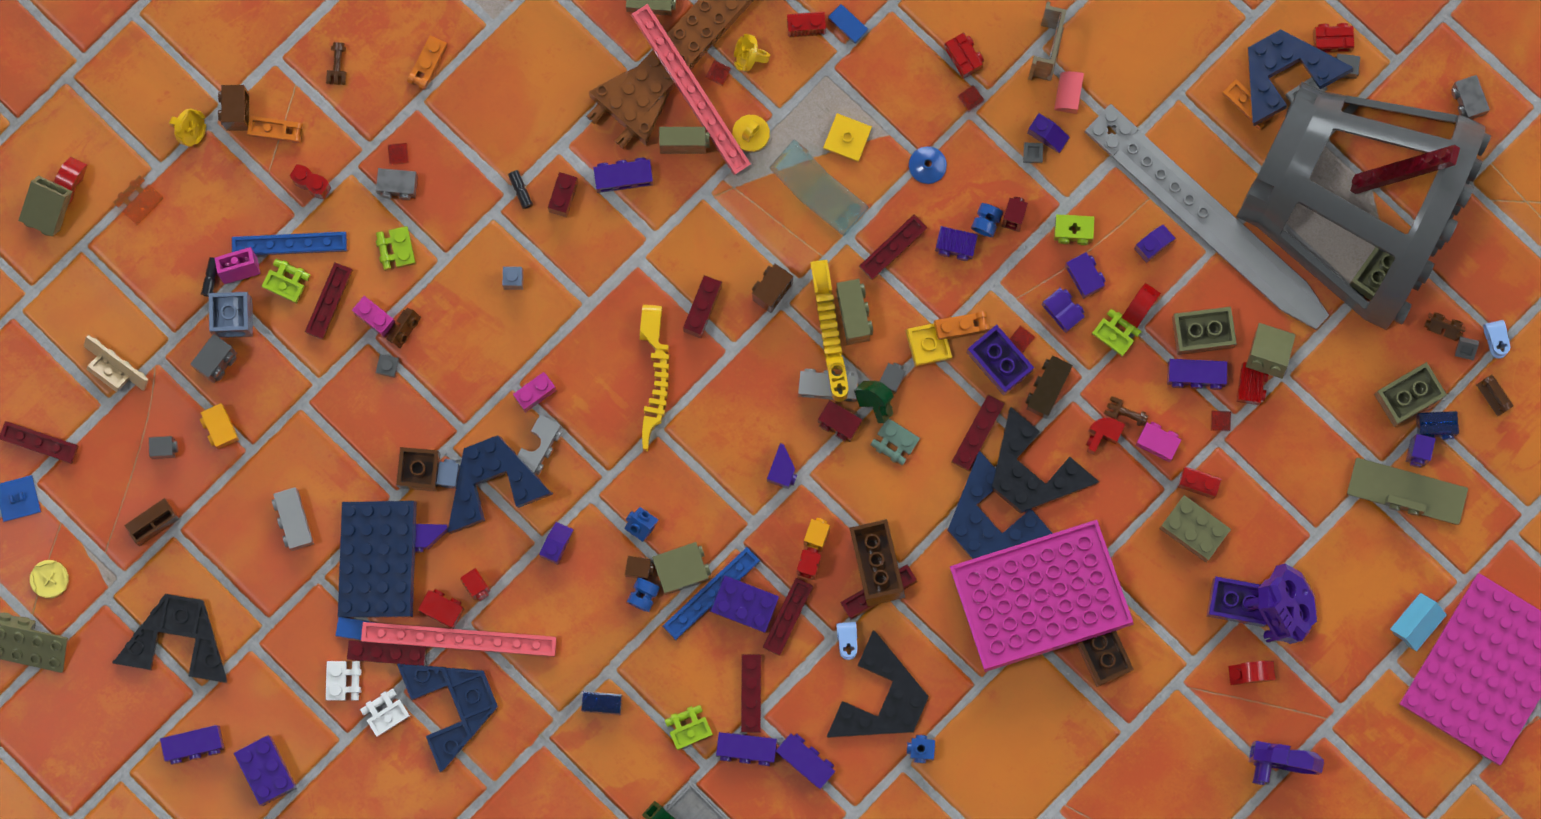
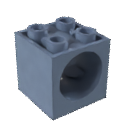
(231, 314)

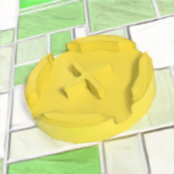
(49, 579)

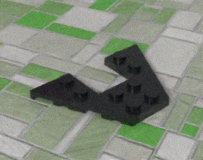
(1021, 486)
(177, 617)
(902, 704)

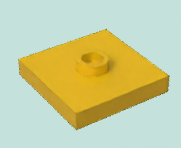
(847, 137)
(926, 347)

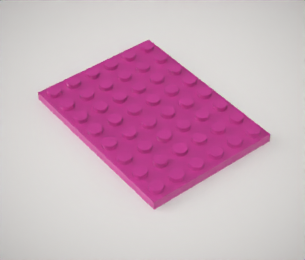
(1041, 595)
(1482, 671)

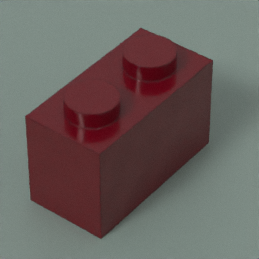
(563, 194)
(1014, 213)
(839, 421)

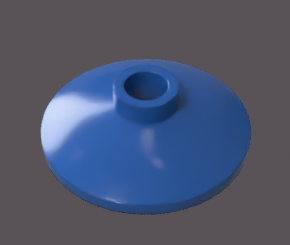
(926, 174)

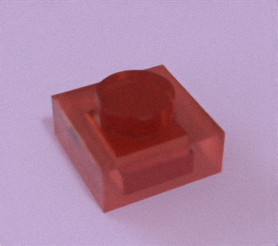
(718, 72)
(970, 98)
(398, 153)
(1022, 338)
(1220, 421)

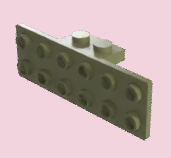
(1407, 491)
(30, 647)

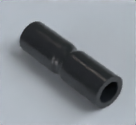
(519, 187)
(209, 280)

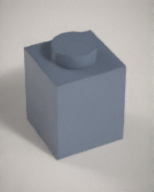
(512, 278)
(448, 474)

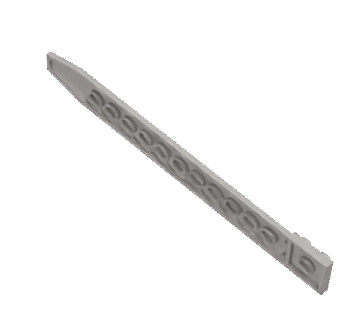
(1207, 217)

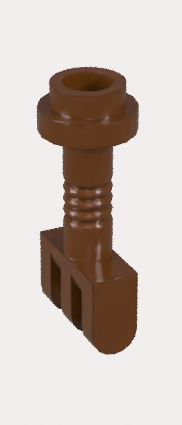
(338, 48)
(1118, 409)

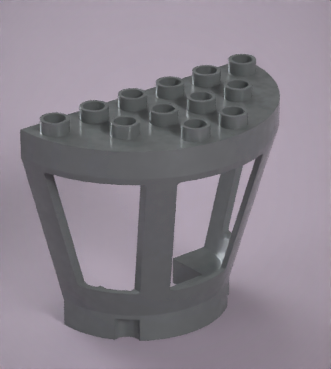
(1286, 182)

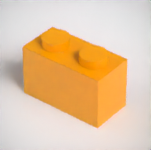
(219, 426)
(817, 534)

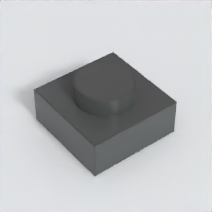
(1033, 153)
(1466, 348)
(387, 365)

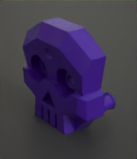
(1285, 605)
(1279, 756)

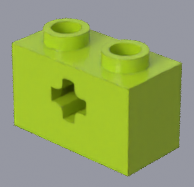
(1083, 225)

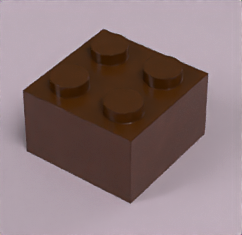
(234, 107)
(772, 287)
(418, 469)

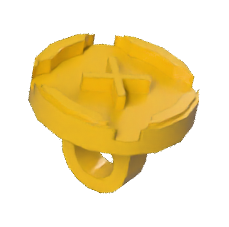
(748, 53)
(189, 127)
(751, 133)

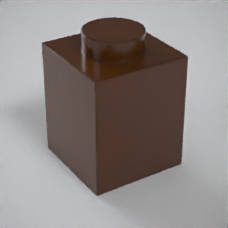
(639, 568)

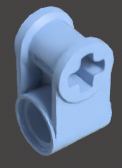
(1497, 335)
(847, 637)

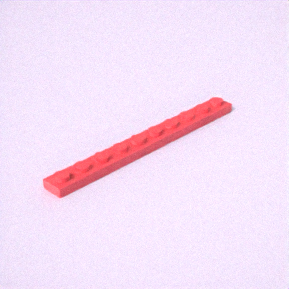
(690, 89)
(458, 639)

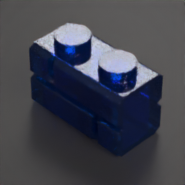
(1438, 424)
(602, 703)

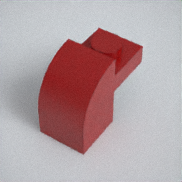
(71, 175)
(1141, 305)
(1104, 428)
(1252, 672)

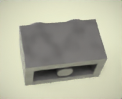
(1470, 97)
(396, 183)

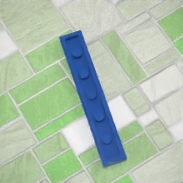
(292, 243)
(704, 598)

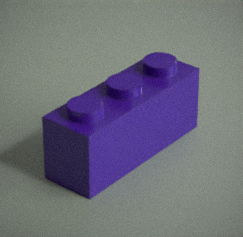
(623, 175)
(1197, 373)
(192, 744)
(746, 748)
(806, 760)

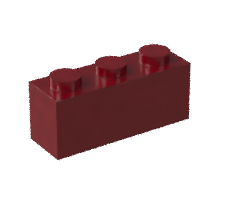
(702, 306)

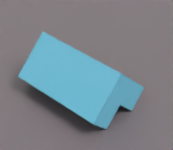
(1418, 621)

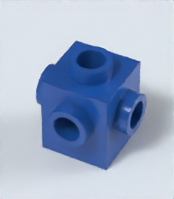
(640, 523)
(928, 745)

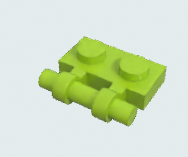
(401, 246)
(284, 286)
(1112, 336)
(690, 733)

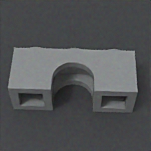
(548, 432)

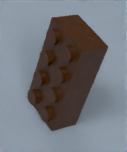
(877, 562)
(1105, 657)

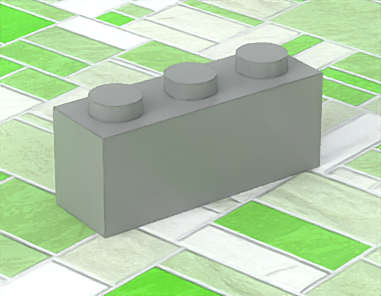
(817, 385)
(292, 519)

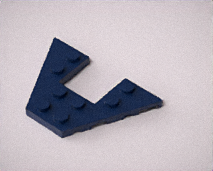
(1277, 54)
(482, 463)
(975, 530)
(471, 697)

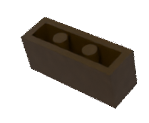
(1048, 386)

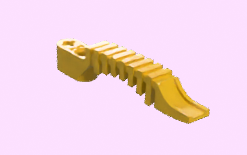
(829, 328)
(650, 332)

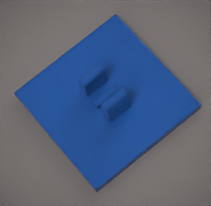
(18, 498)

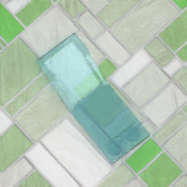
(818, 188)

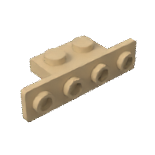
(111, 368)

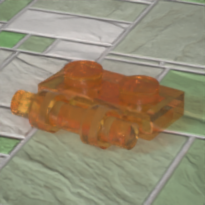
(142, 204)

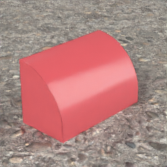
(1069, 92)

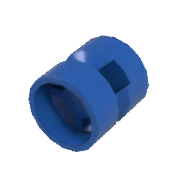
(984, 226)
(646, 588)

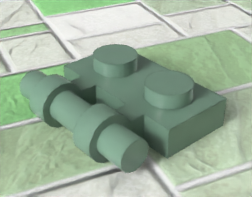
(899, 437)

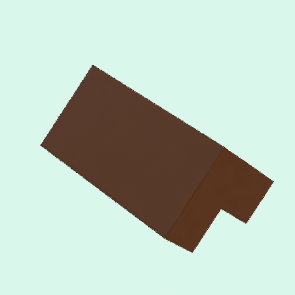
(151, 522)

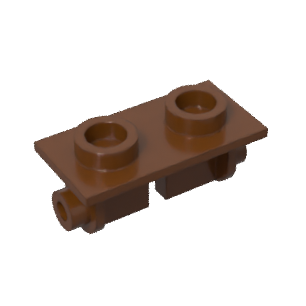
(408, 320)
(1438, 322)
(1494, 395)

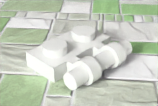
(336, 680)
(389, 716)

